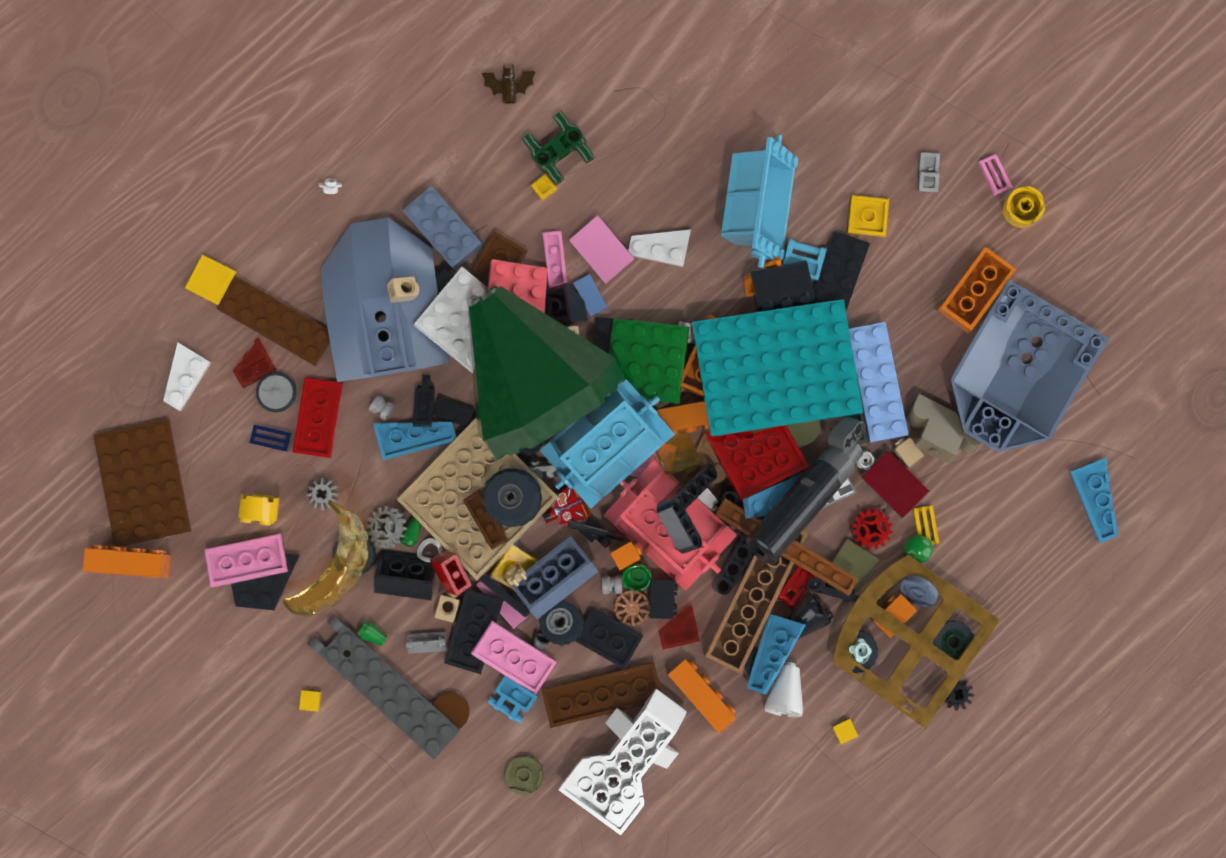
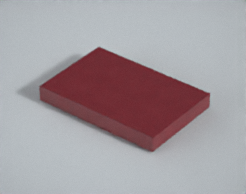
(895, 484)

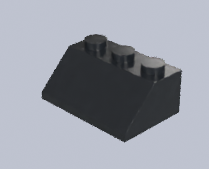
(782, 286)
(404, 575)

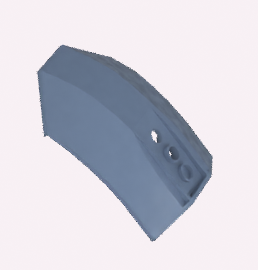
(357, 289)
(1017, 402)

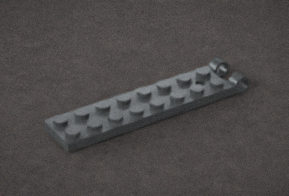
(386, 689)

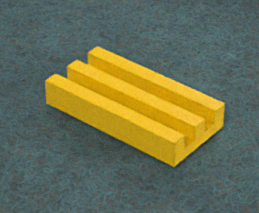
(925, 521)

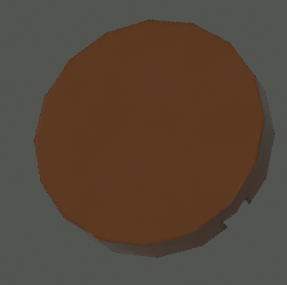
(454, 708)

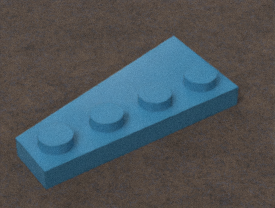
(404, 439)
(1095, 494)
(764, 501)
(773, 651)

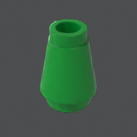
(412, 533)
(371, 633)

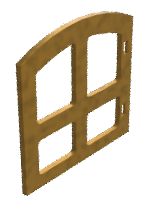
(919, 643)

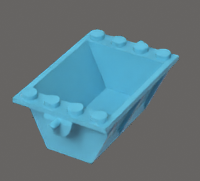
(760, 200)
(607, 444)

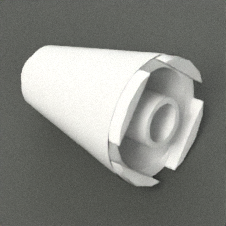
(786, 693)

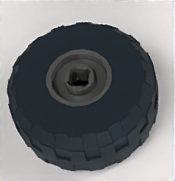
(512, 497)

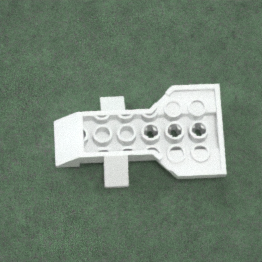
(640, 744)

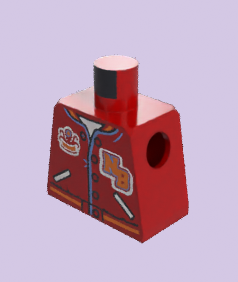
(567, 507)

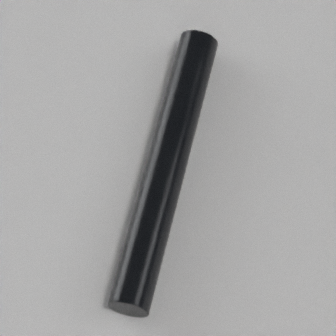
(596, 530)

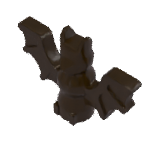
(509, 87)

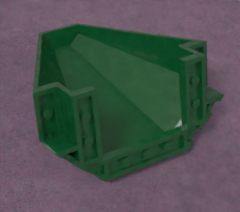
(531, 373)

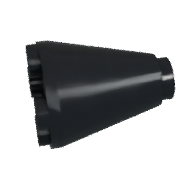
(811, 614)

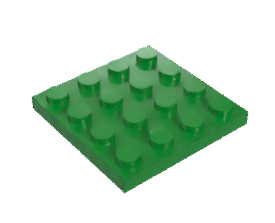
(651, 357)

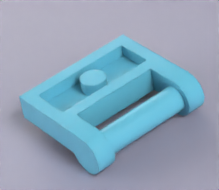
(814, 265)

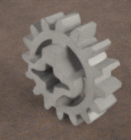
(386, 527)

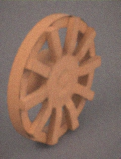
(632, 608)

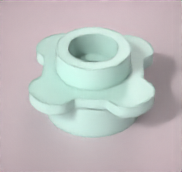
(859, 656)

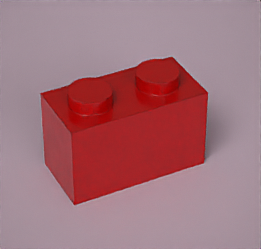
(450, 572)

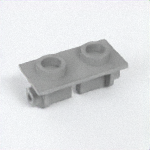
(539, 467)
(426, 642)

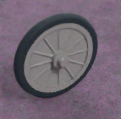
(276, 392)

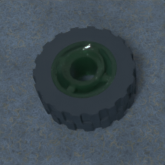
(960, 632)

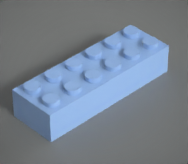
(878, 383)

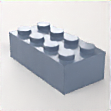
(442, 228)
(554, 577)

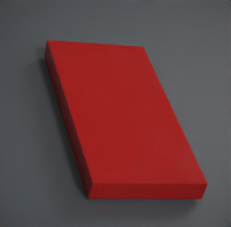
(317, 417)

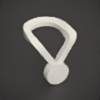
(423, 544)

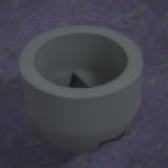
(542, 644)

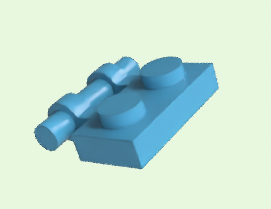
(515, 694)

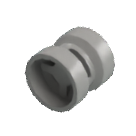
(381, 407)
(611, 584)

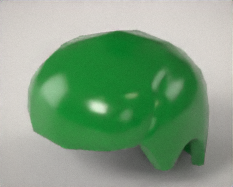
(918, 547)
(636, 577)

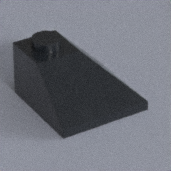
(565, 305)

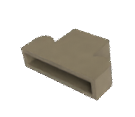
(941, 430)

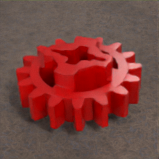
(883, 535)

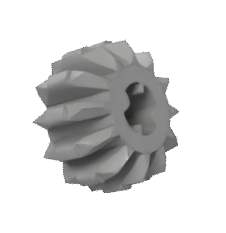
(324, 487)

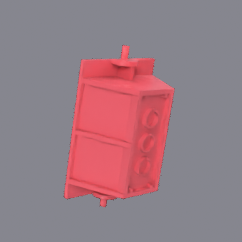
(638, 519)

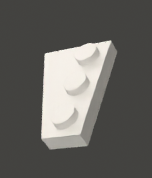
(661, 247)
(184, 376)

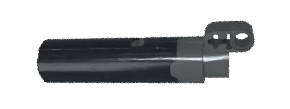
(808, 493)

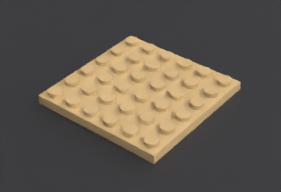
(439, 495)

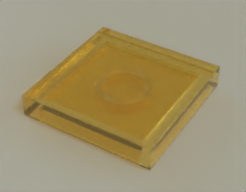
(678, 455)

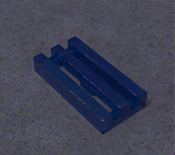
(286, 442)

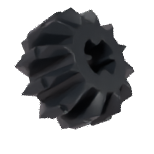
(964, 695)

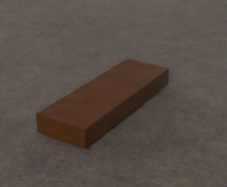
(489, 528)

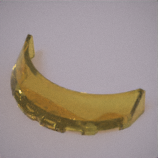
(342, 572)

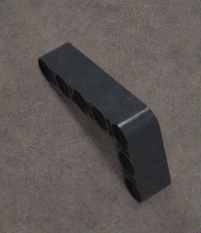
(673, 508)
(732, 557)

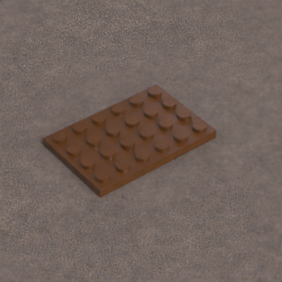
(142, 483)

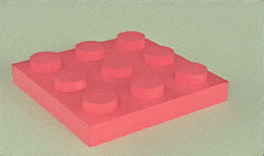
(520, 279)

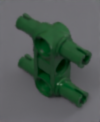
(558, 148)

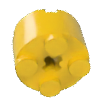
(1013, 209)
(259, 508)

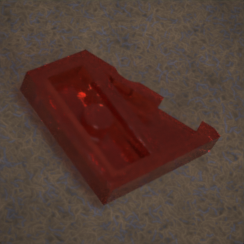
(254, 365)
(680, 630)

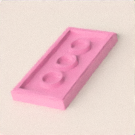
(246, 560)
(513, 657)

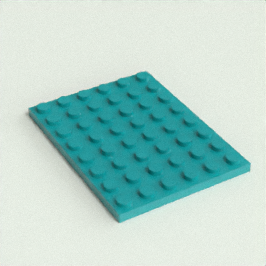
(777, 367)

